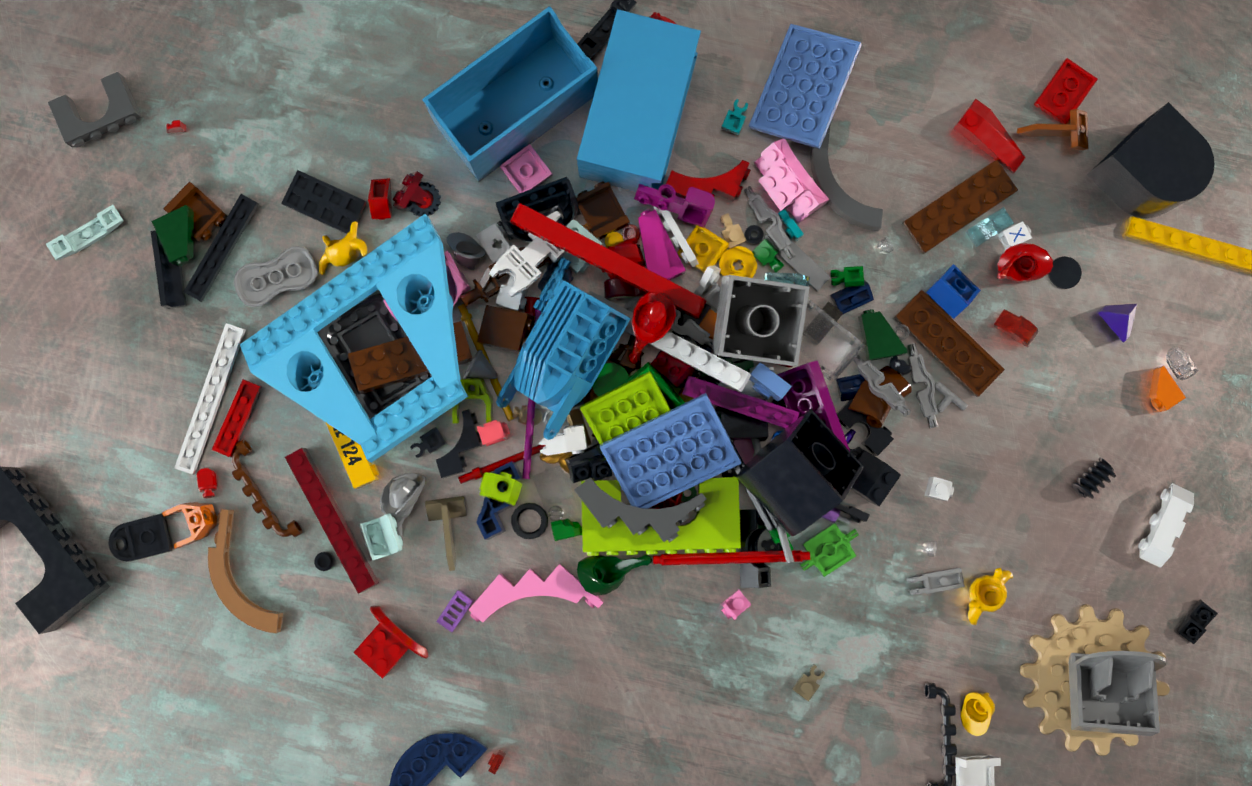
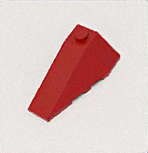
(987, 133)

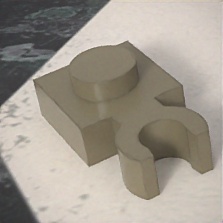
(807, 685)

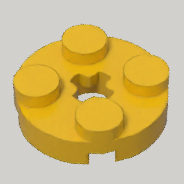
(734, 255)

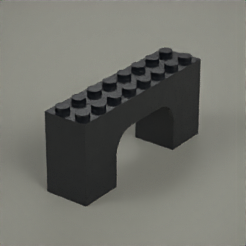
(69, 575)

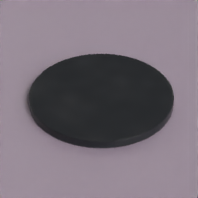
(1065, 272)

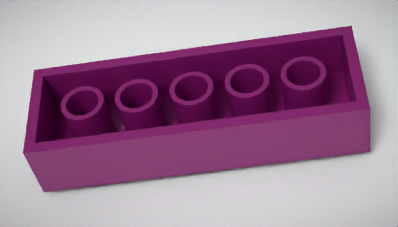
(811, 391)

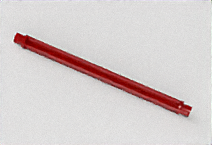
(728, 557)

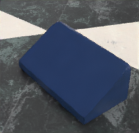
(852, 297)
(849, 386)

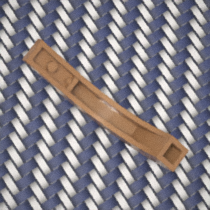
(226, 586)

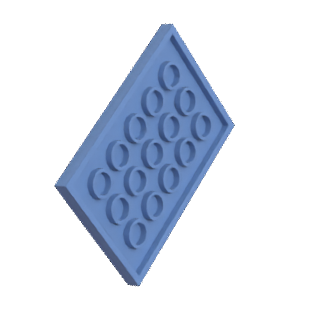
(805, 85)
(671, 453)

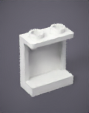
(976, 770)

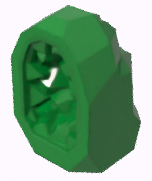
(565, 529)

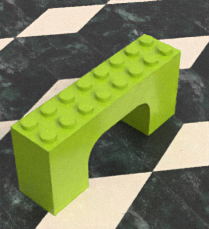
(711, 529)

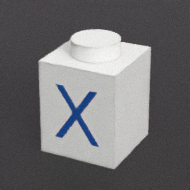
(1015, 235)

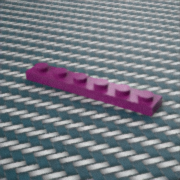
(740, 402)

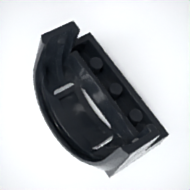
(553, 194)

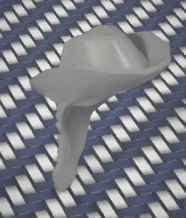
(400, 497)

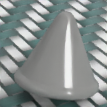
(480, 368)

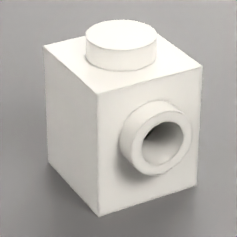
(939, 489)

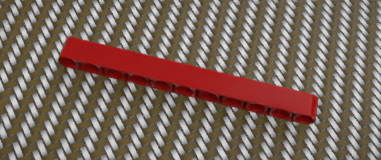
(606, 259)

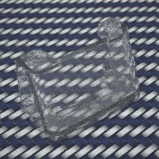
(828, 342)

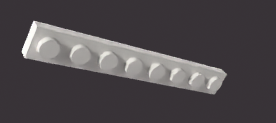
(210, 399)

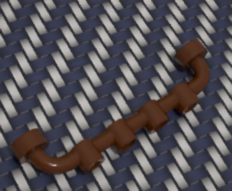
(260, 503)

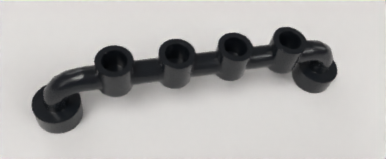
(947, 730)

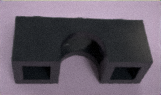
(876, 439)

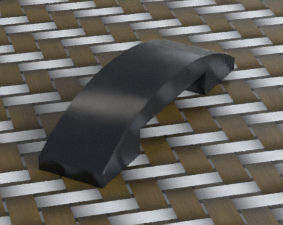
(600, 33)

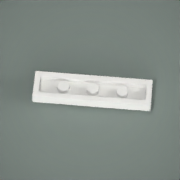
(678, 239)

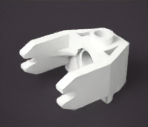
(512, 303)
(571, 440)

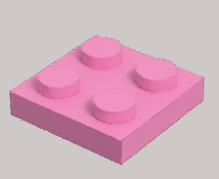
(526, 170)

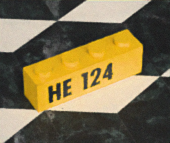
(357, 466)

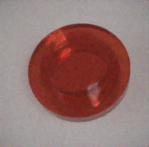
(630, 231)

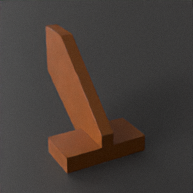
(1077, 130)

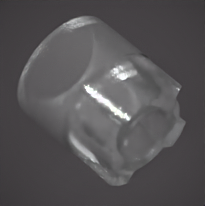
(904, 329)

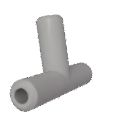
(949, 397)

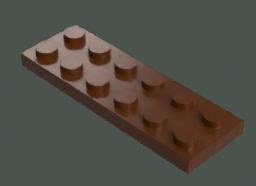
(960, 206)
(949, 343)

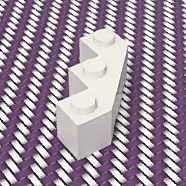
(1166, 525)

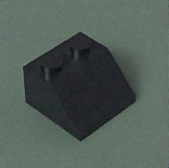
(875, 479)

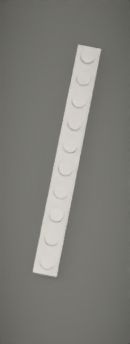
(690, 353)

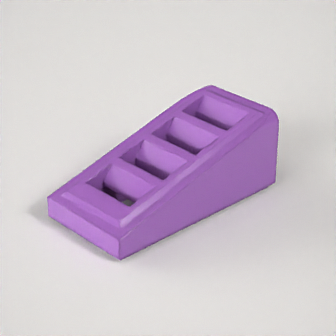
(464, 597)

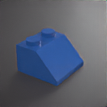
(953, 291)

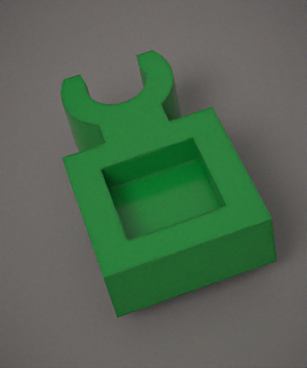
(851, 276)

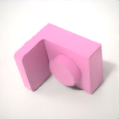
(735, 605)

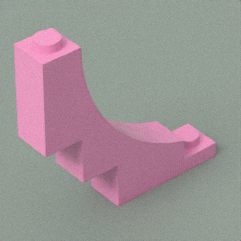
(559, 584)

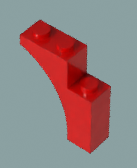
(725, 185)

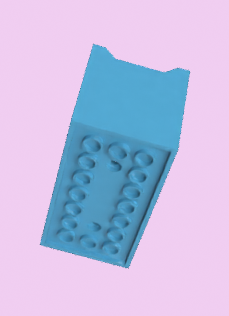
(510, 96)
(638, 102)

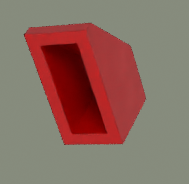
(380, 199)

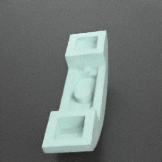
(85, 235)

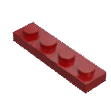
(236, 418)

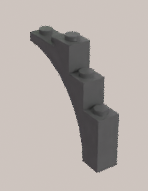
(662, 520)

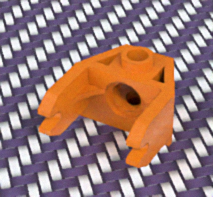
(199, 528)

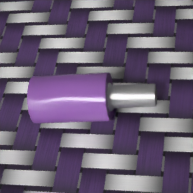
(835, 515)

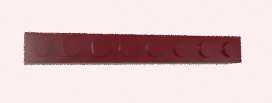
(331, 520)

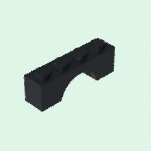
(751, 527)

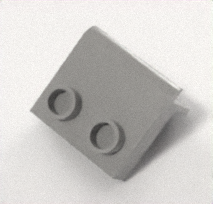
(1115, 692)

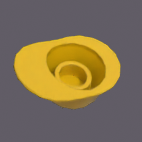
(977, 713)

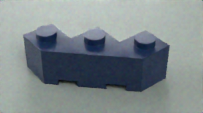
(488, 519)

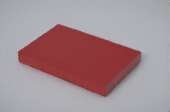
(1065, 91)

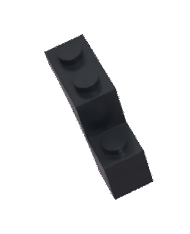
(453, 462)

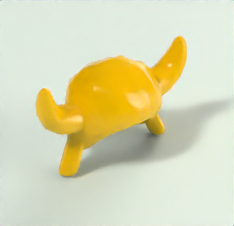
(342, 251)
(988, 594)

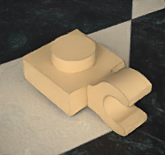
(732, 234)

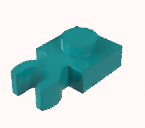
(734, 120)
(792, 229)

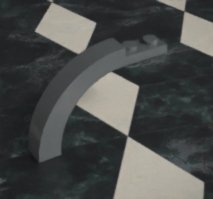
(839, 201)

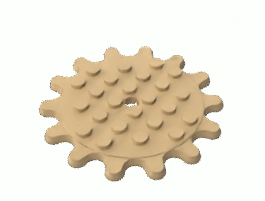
(1051, 670)

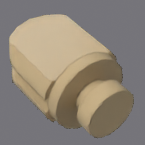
(522, 414)

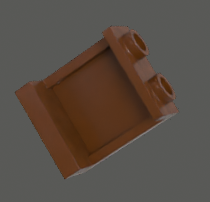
(602, 210)
(206, 213)
(505, 328)

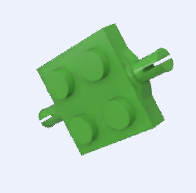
(829, 549)

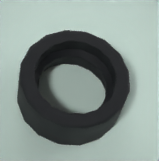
(515, 517)

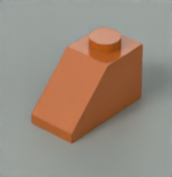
(1164, 390)

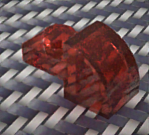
(1017, 327)

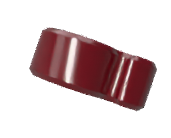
(616, 288)

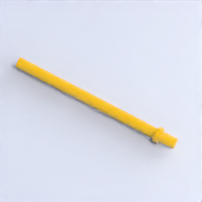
(466, 317)

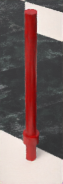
(477, 472)

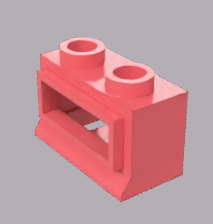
(493, 432)

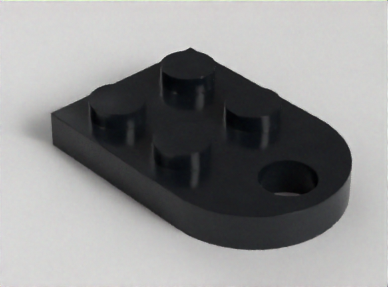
(141, 538)

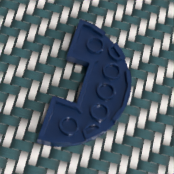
(432, 753)

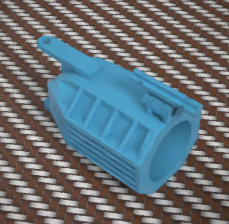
(563, 349)

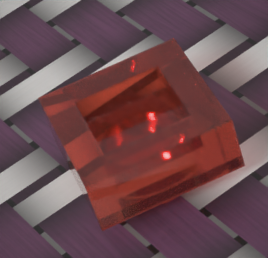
(495, 761)

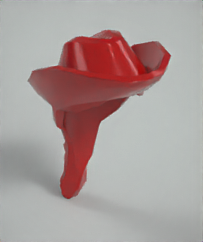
(1024, 263)
(651, 321)

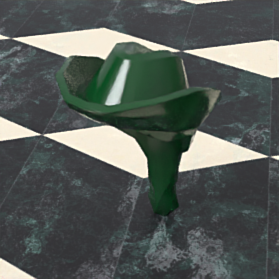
(606, 573)

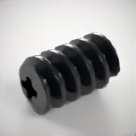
(1094, 478)

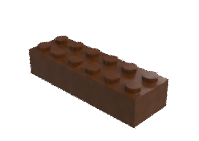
(397, 362)

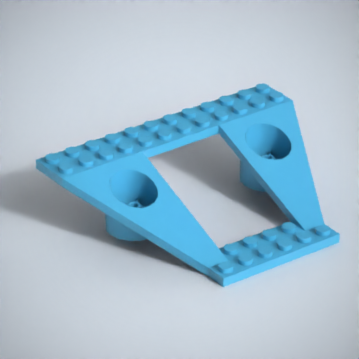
(415, 286)

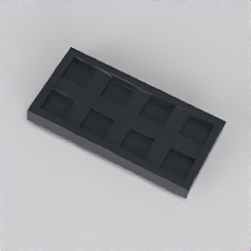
(323, 202)

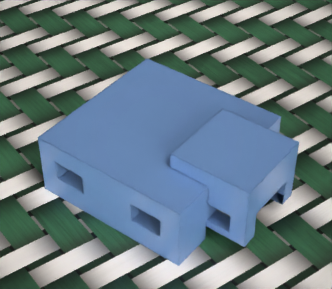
(768, 383)

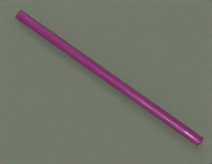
(529, 428)

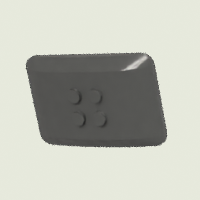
(359, 329)

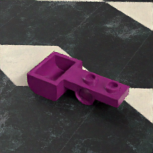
(693, 208)

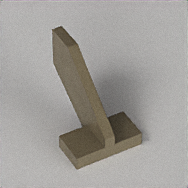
(444, 510)

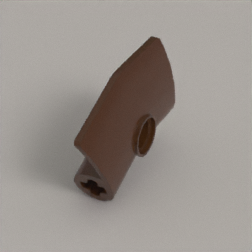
(876, 407)

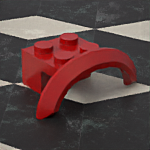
(386, 645)

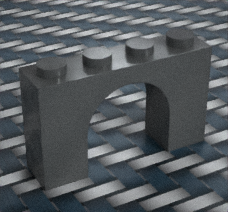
(121, 112)

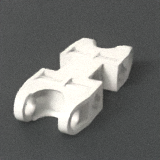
(523, 263)

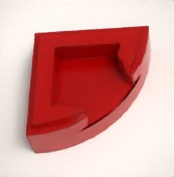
(176, 126)

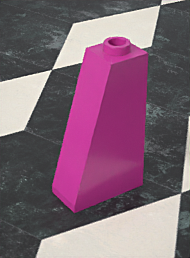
(657, 247)

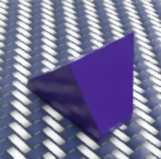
(1119, 318)

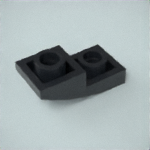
(589, 468)
(1196, 621)

